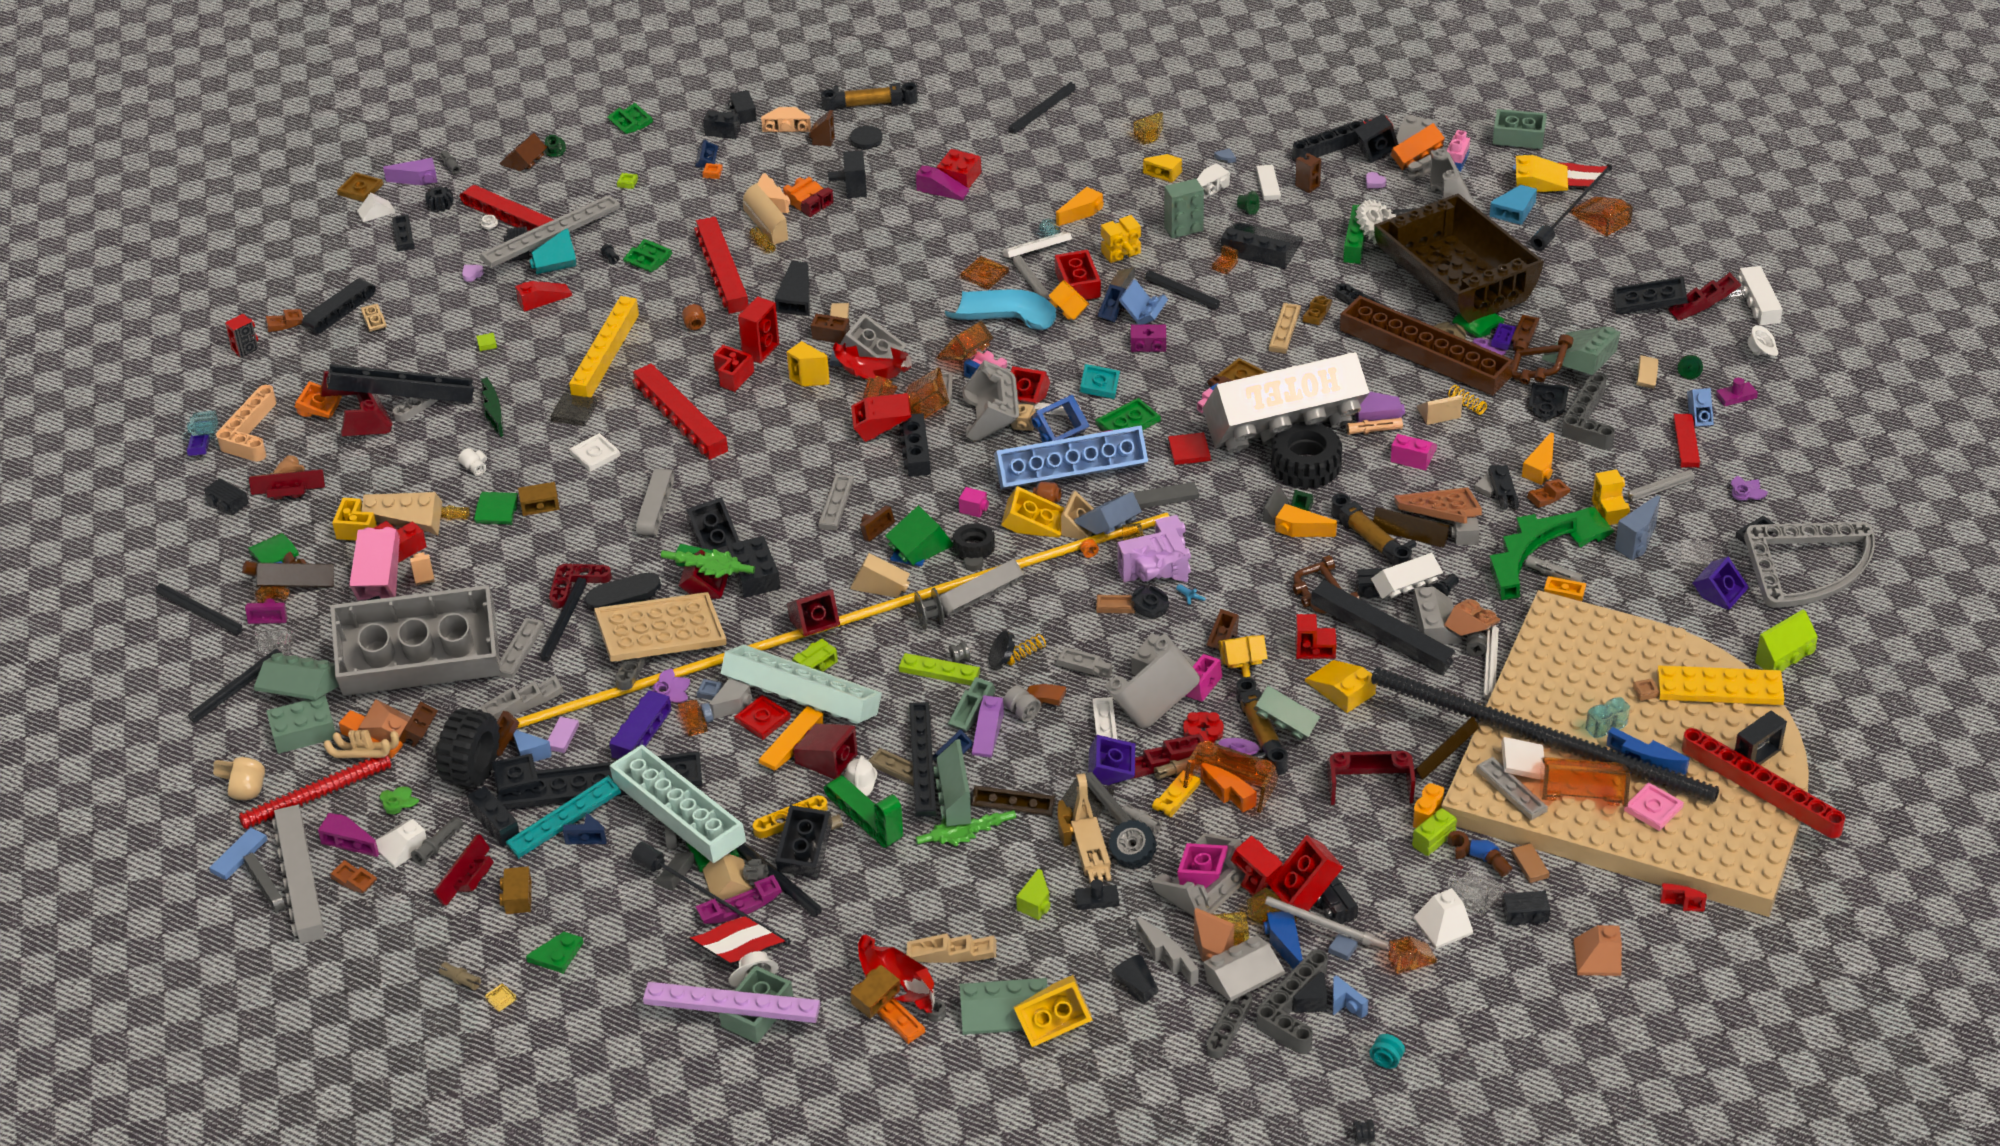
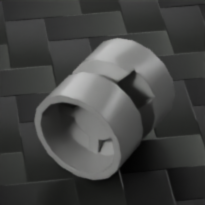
(1022, 703)

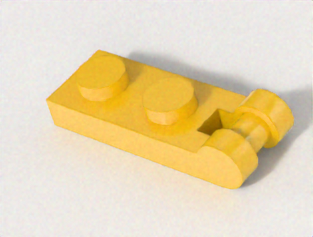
(1175, 795)

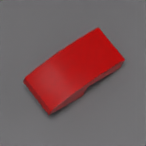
(1689, 898)

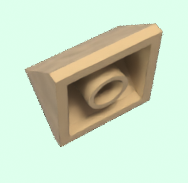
(1441, 409)
(1074, 508)
(726, 877)

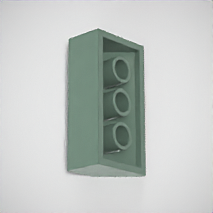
(296, 676)
(953, 786)
(990, 1005)

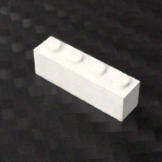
(1760, 296)
(1407, 576)

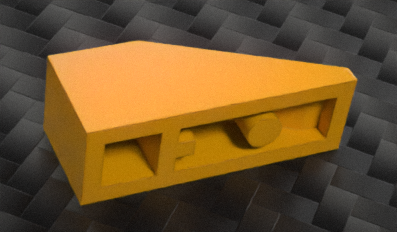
(1079, 207)
(1538, 464)
(1302, 523)

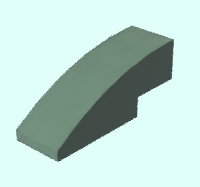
(969, 705)

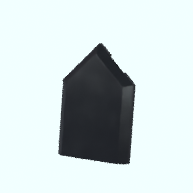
(1548, 400)

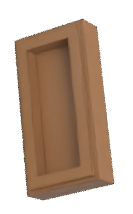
(1114, 604)
(1530, 863)

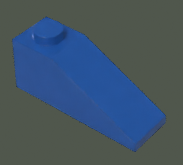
(1284, 936)

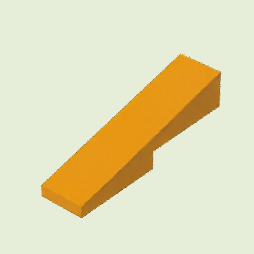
(783, 747)

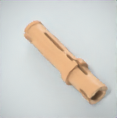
(1373, 426)

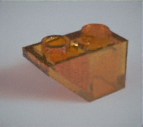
(879, 387)
(1409, 954)

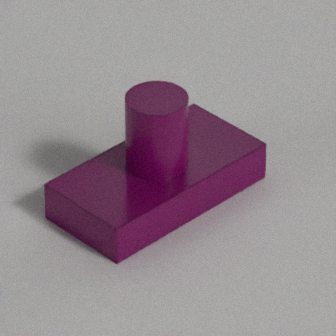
(1737, 393)
(266, 612)

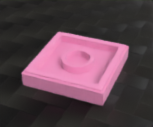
(1654, 806)

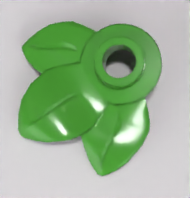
(395, 801)

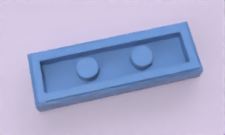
(233, 857)

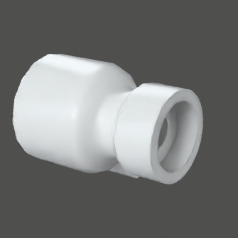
(473, 461)

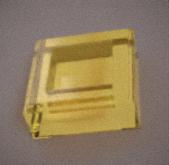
(500, 997)

